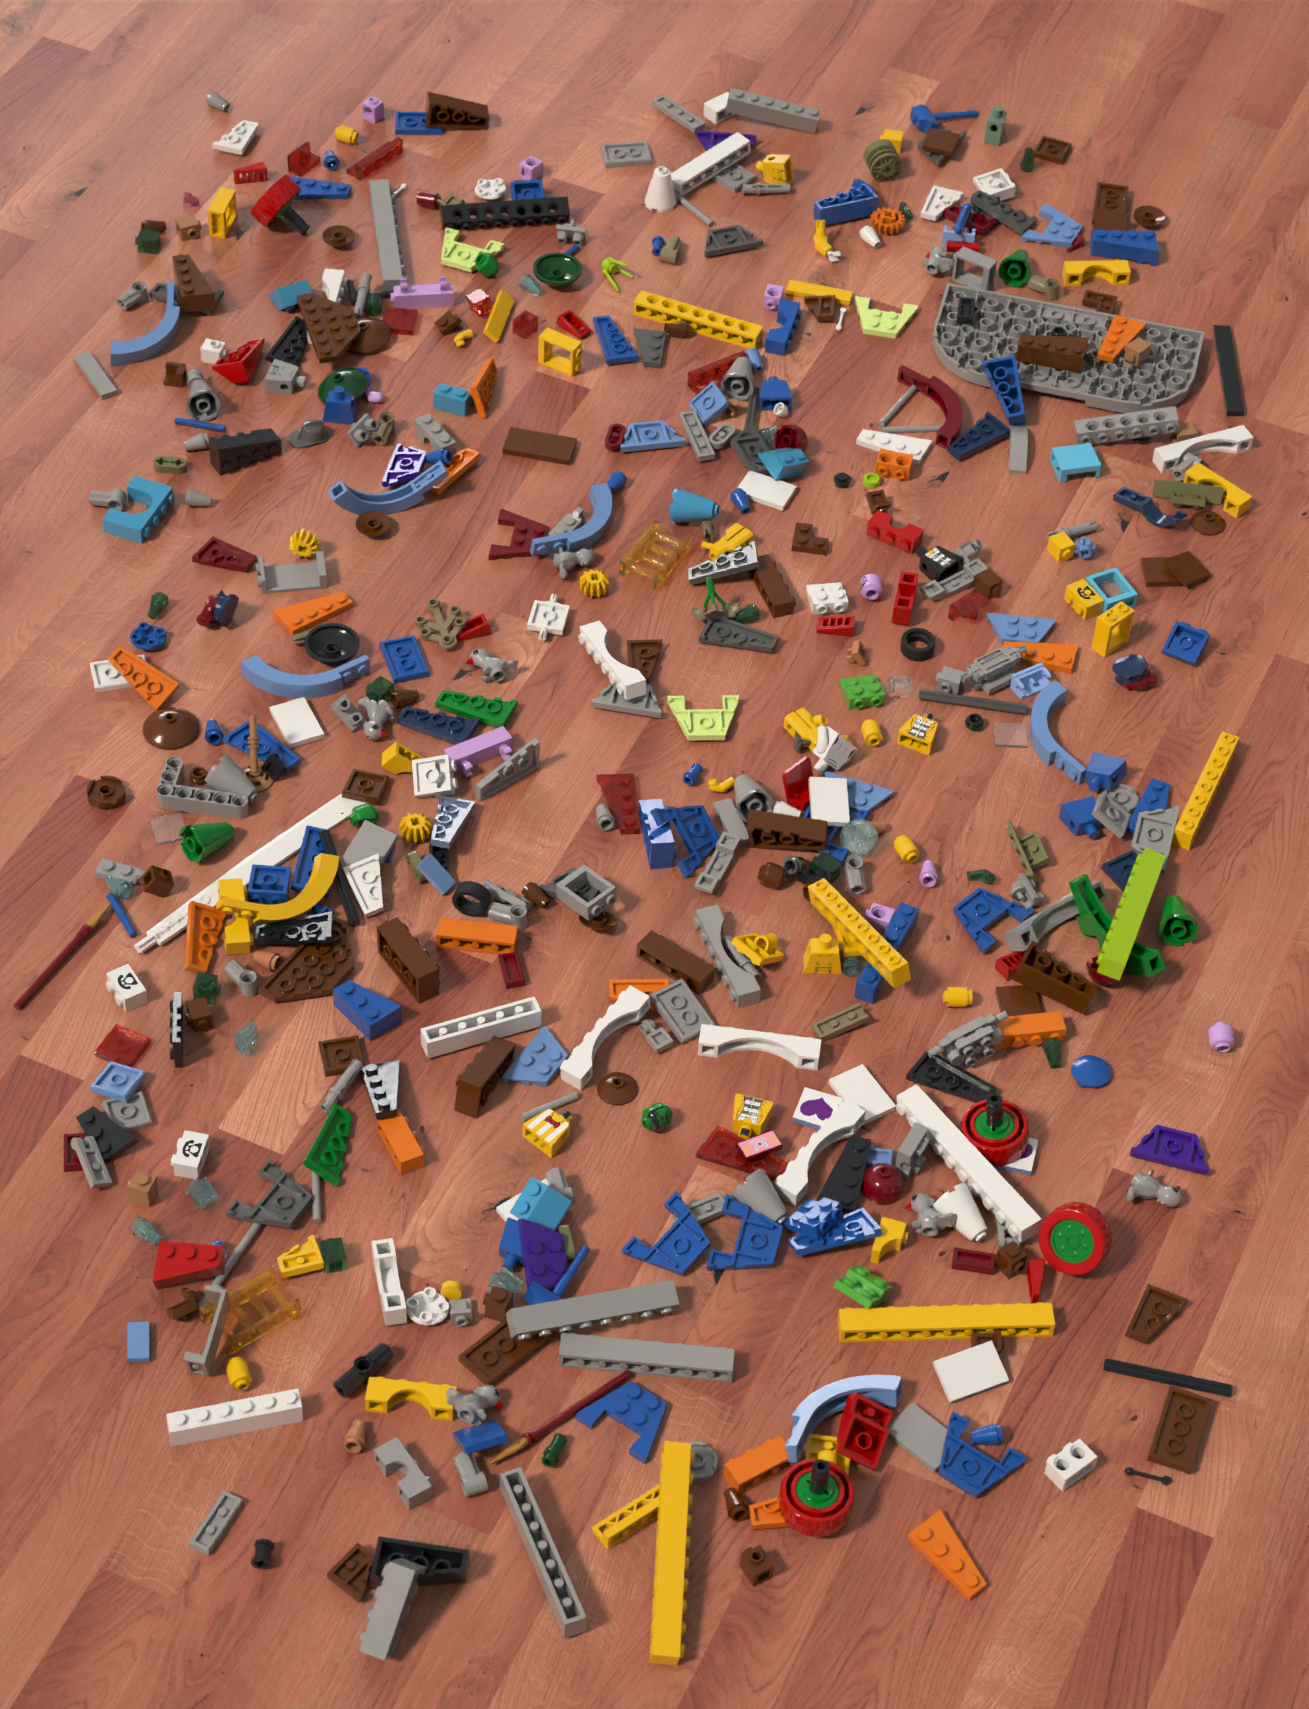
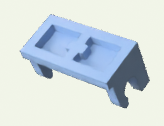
(952, 236)
(1030, 681)

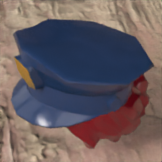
(219, 609)
(1133, 672)

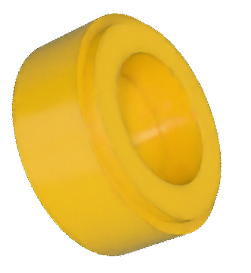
(451, 1290)

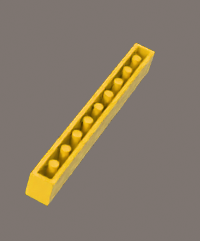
(945, 1322)
(670, 1554)

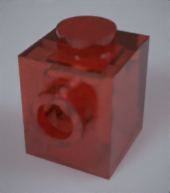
(479, 302)
(525, 324)

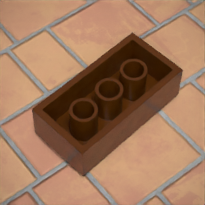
(408, 960)

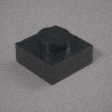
(273, 767)

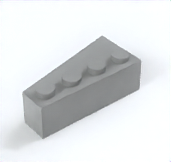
(390, 1608)

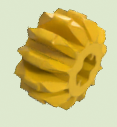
(304, 543)
(594, 583)
(415, 827)

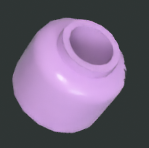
(871, 586)
(1221, 1037)

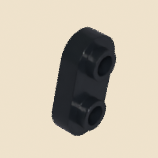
(440, 855)
(810, 876)

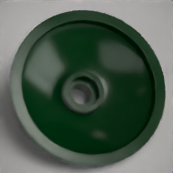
(557, 269)
(350, 378)

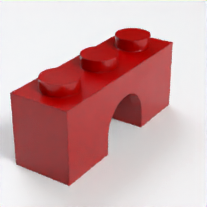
(906, 538)
(905, 598)

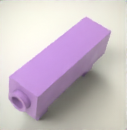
(423, 295)
(480, 749)

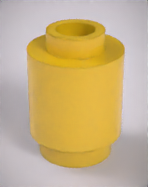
(346, 134)
(871, 732)
(906, 849)
(957, 996)
(238, 1374)

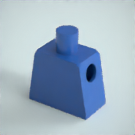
(774, 392)
(340, 407)
(1105, 771)
(1078, 817)
(510, 1245)

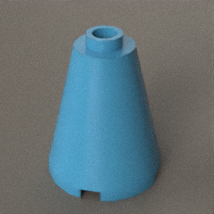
(691, 507)

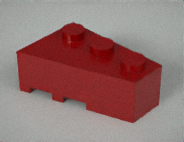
(187, 1261)

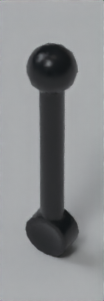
(1165, 1480)

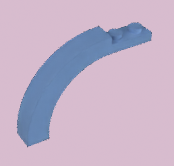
(154, 342)
(390, 501)
(585, 536)
(301, 686)
(1044, 744)
(832, 1398)

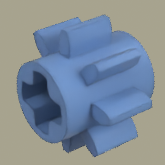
(1085, 547)

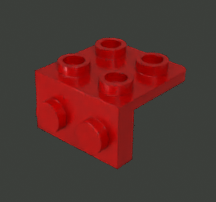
(796, 783)

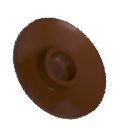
(1149, 216)
(338, 235)
(373, 523)
(1207, 523)
(600, 922)
(617, 1088)

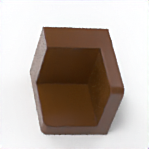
(175, 374)

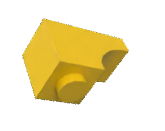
(399, 758)
(891, 1239)

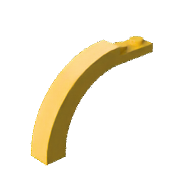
(321, 878)

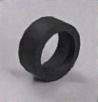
(921, 635)
(468, 907)

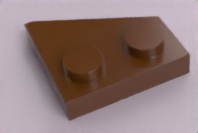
(821, 306)
(353, 1572)

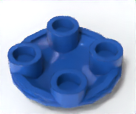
(148, 637)
(1090, 1071)

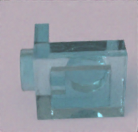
(245, 1038)
(202, 1192)
(505, 1280)

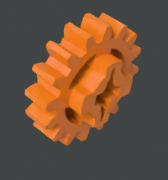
(887, 220)

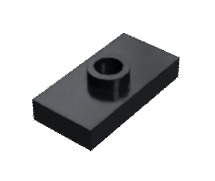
(965, 310)

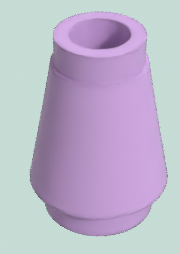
(928, 875)

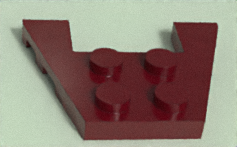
(523, 533)

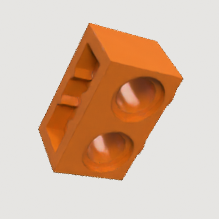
(894, 464)

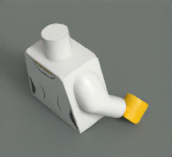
(831, 747)

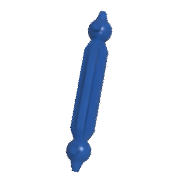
(962, 218)

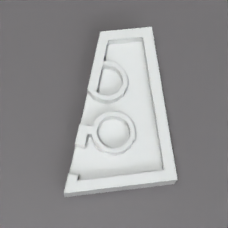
(238, 139)
(939, 200)
(366, 885)

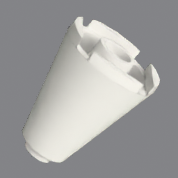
(661, 191)
(968, 1217)

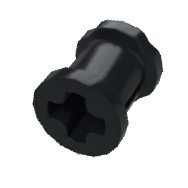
(262, 1554)

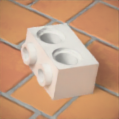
(1073, 1467)

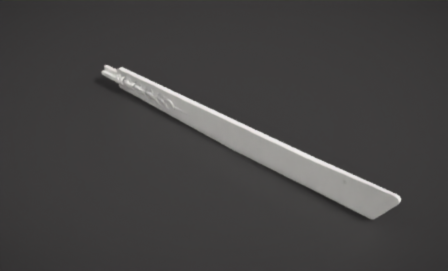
(271, 854)

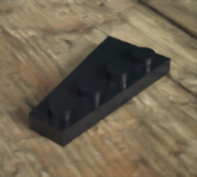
(306, 929)
(176, 1023)

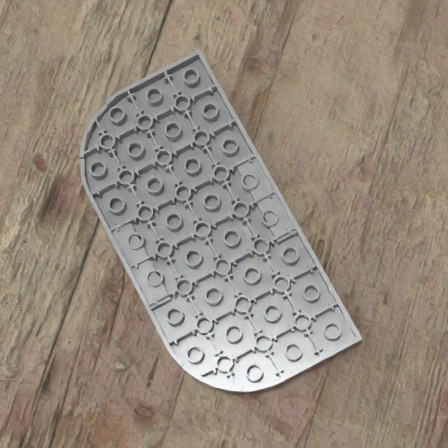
(1115, 386)

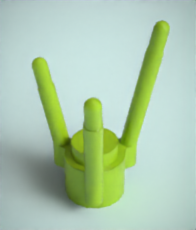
(611, 266)

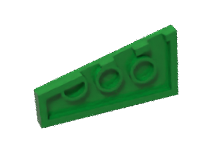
(490, 711)
(329, 1146)

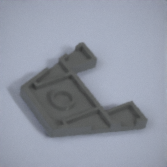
(279, 1206)

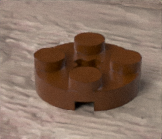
(108, 800)

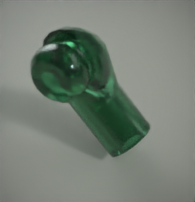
(903, 208)
(983, 875)

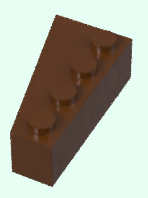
(454, 113)
(191, 285)
(1053, 351)
(786, 831)
(1054, 979)

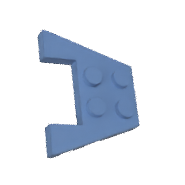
(1059, 232)

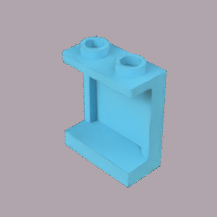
(1074, 460)

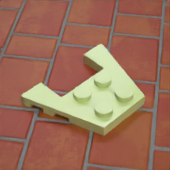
(463, 255)
(881, 322)
(704, 723)

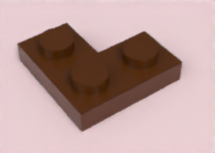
(1103, 302)
(806, 543)

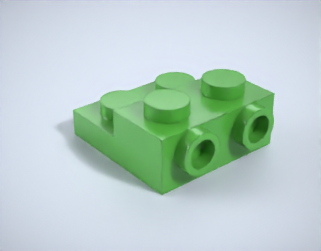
(862, 691)
(863, 1287)

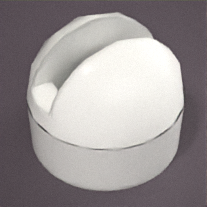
(777, 409)

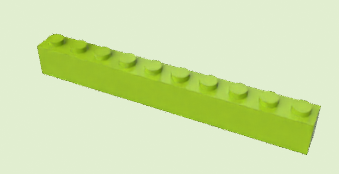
(1130, 913)

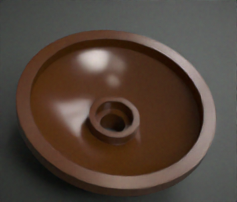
(373, 336)
(171, 728)

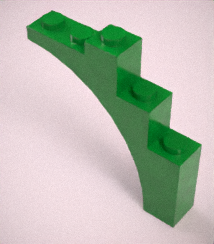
(1096, 922)

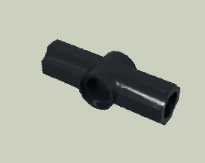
(356, 1377)

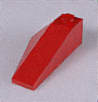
(240, 363)

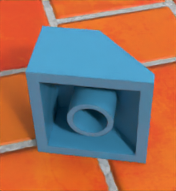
(286, 296)
(452, 400)
(784, 462)
(541, 1205)

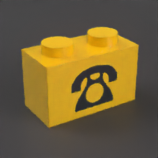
(1084, 599)

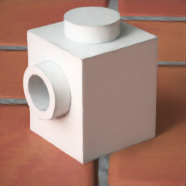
(212, 351)

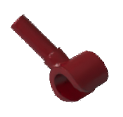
(1078, 242)

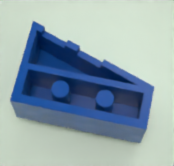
(366, 1009)

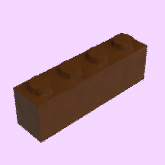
(772, 587)
(675, 962)

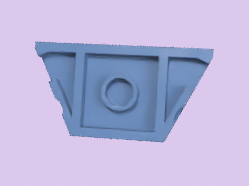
(650, 436)
(1020, 628)
(862, 794)
(538, 1061)

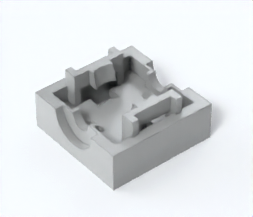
(910, 1152)

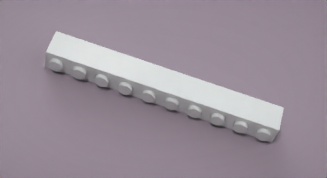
(970, 1164)

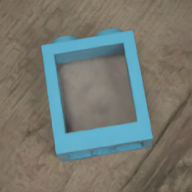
(1113, 588)

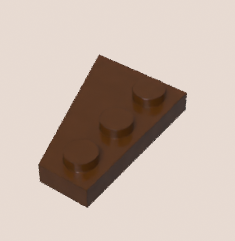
(643, 655)
(1153, 1313)

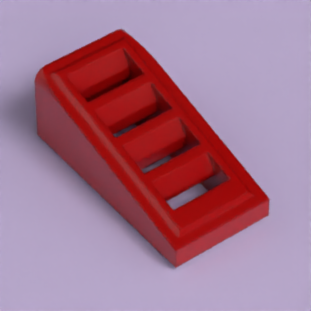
(258, 168)
(567, 319)
(842, 625)
(477, 627)
(1002, 964)
(1035, 1274)

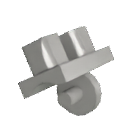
(570, 231)
(362, 429)
(969, 551)
(347, 712)
(1024, 891)

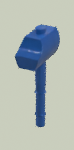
(924, 119)
(538, 1294)

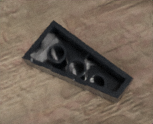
(243, 449)
(442, 1562)

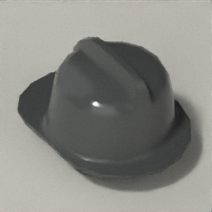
(309, 434)

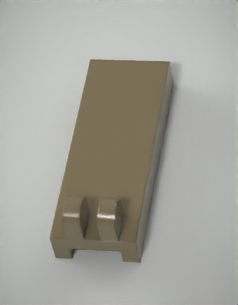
(840, 1022)

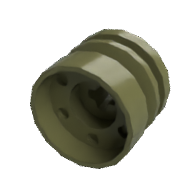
(883, 160)

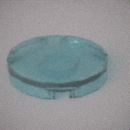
(859, 837)

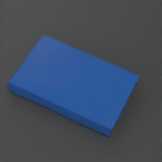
(413, 124)
(404, 659)

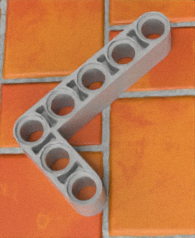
(196, 800)

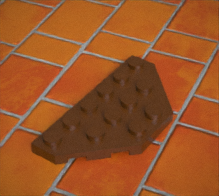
(329, 326)
(311, 969)

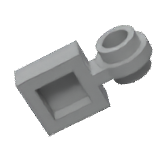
(657, 1039)

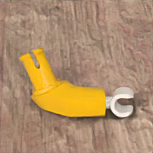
(821, 242)

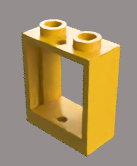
(222, 213)
(554, 361)
(1105, 637)

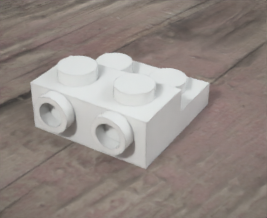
(995, 184)
(827, 598)
(434, 776)

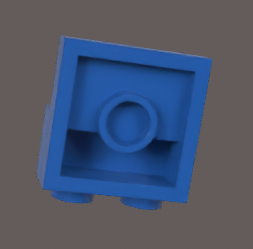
(526, 189)
(1186, 643)
(269, 884)
(814, 1217)

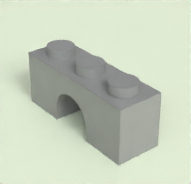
(429, 430)
(396, 1458)

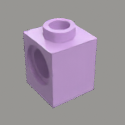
(372, 109)
(530, 168)
(772, 297)
(879, 917)

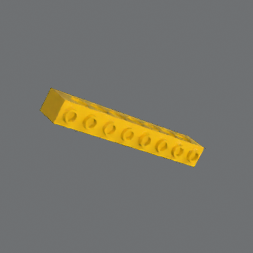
(699, 320)
(1205, 791)
(859, 933)

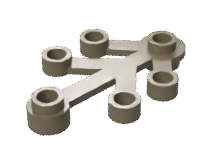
(446, 641)

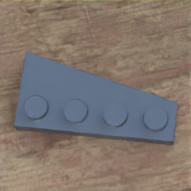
(450, 819)

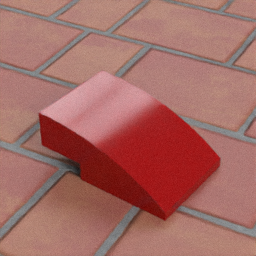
(863, 1430)

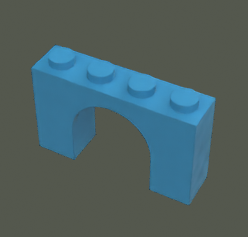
(139, 526)

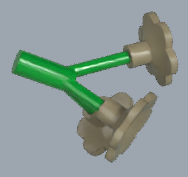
(728, 611)

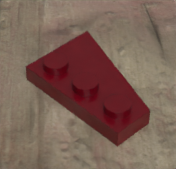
(974, 221)
(225, 555)

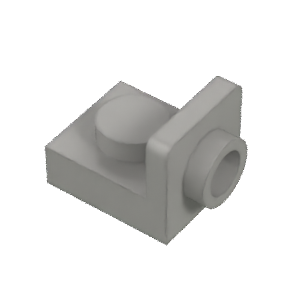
(460, 1312)

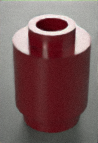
(428, 199)

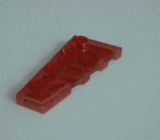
(722, 1150)

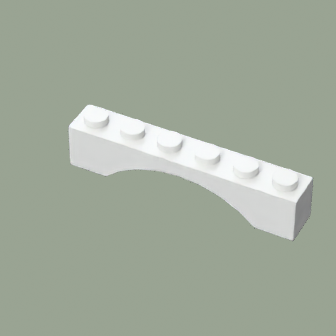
(333, 287)
(1230, 440)
(626, 679)
(627, 1009)
(719, 1040)
(843, 1123)

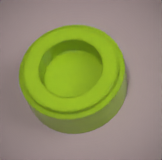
(871, 480)

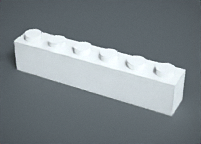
(710, 163)
(480, 1027)
(234, 1417)

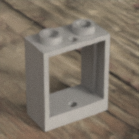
(971, 280)
(575, 881)

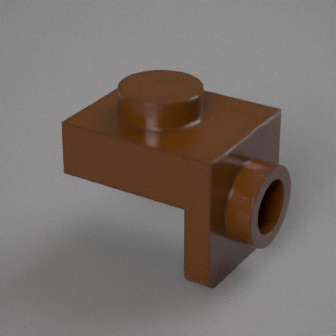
(448, 322)
(877, 501)
(182, 1309)
(996, 1337)

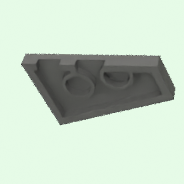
(651, 346)

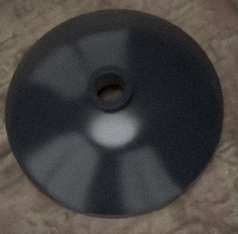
(332, 643)

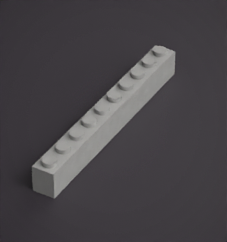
(386, 233)

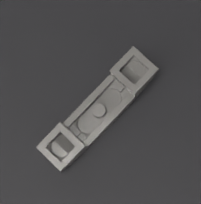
(1018, 449)
(955, 583)
(719, 863)

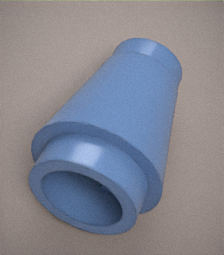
(754, 356)

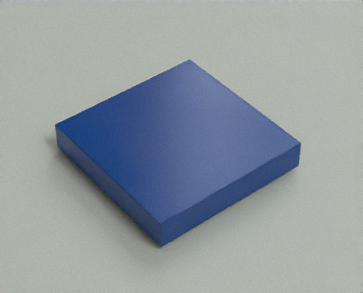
(480, 1437)

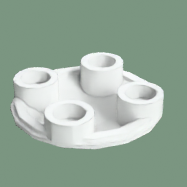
(490, 188)
(427, 1307)

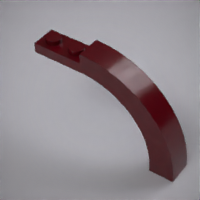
(943, 397)

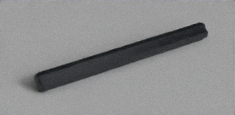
(340, 880)
(1167, 1377)

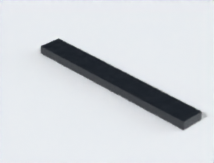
(1228, 370)

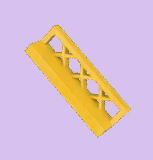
(633, 1522)

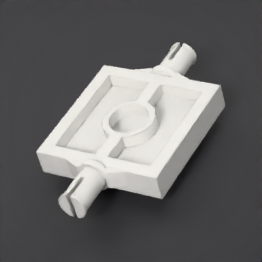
(548, 617)

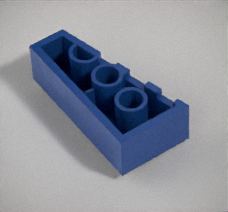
(846, 206)
(1125, 245)
(1005, 383)
(657, 839)

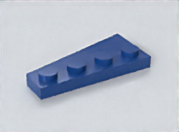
(319, 188)
(1153, 798)
(849, 1229)

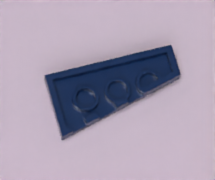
(980, 436)
(447, 728)

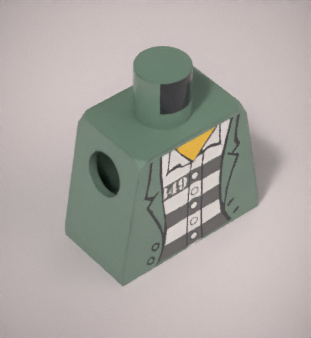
(996, 120)

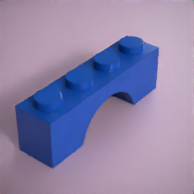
(780, 339)

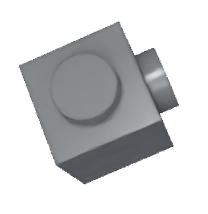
(949, 680)

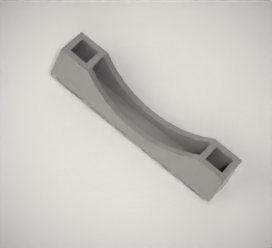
(1043, 921)
(741, 984)

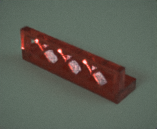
(376, 159)
(710, 372)

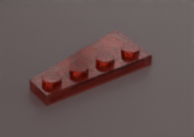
(621, 800)

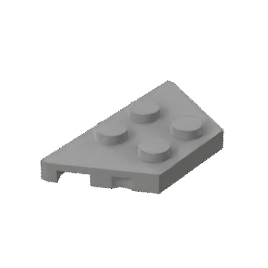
(642, 705)
(1155, 831)

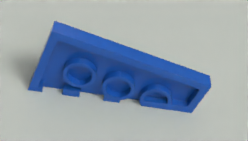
(612, 342)
(267, 745)
(310, 848)

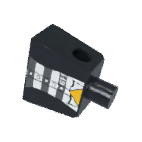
(938, 563)

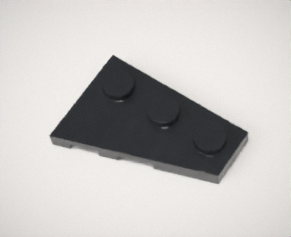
(109, 1136)

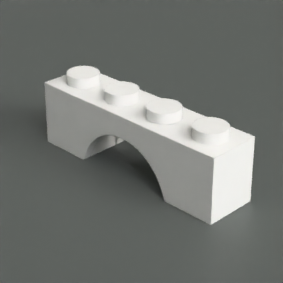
(388, 1282)

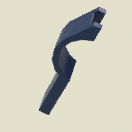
(1147, 507)

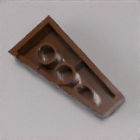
(482, 1075)

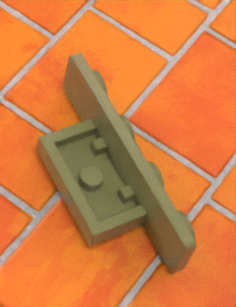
(1187, 493)
(1031, 849)

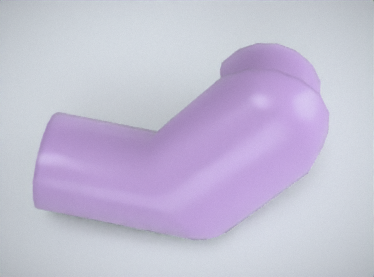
(374, 397)

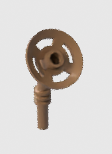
(254, 772)

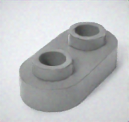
(722, 436)

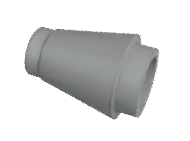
(216, 101)
(197, 442)
(195, 498)
(604, 818)

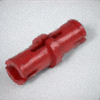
(957, 245)

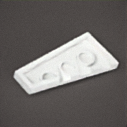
(898, 443)

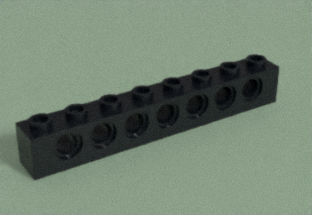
(511, 207)

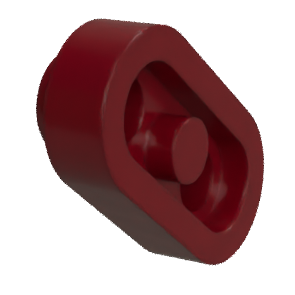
(615, 437)

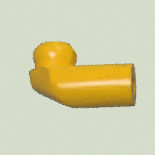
(459, 339)
(714, 786)

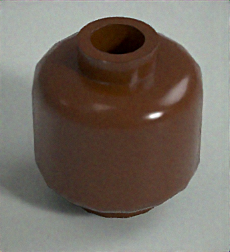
(772, 875)

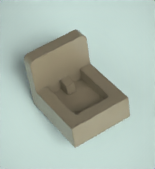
(451, 199)

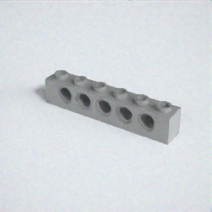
(1127, 426)

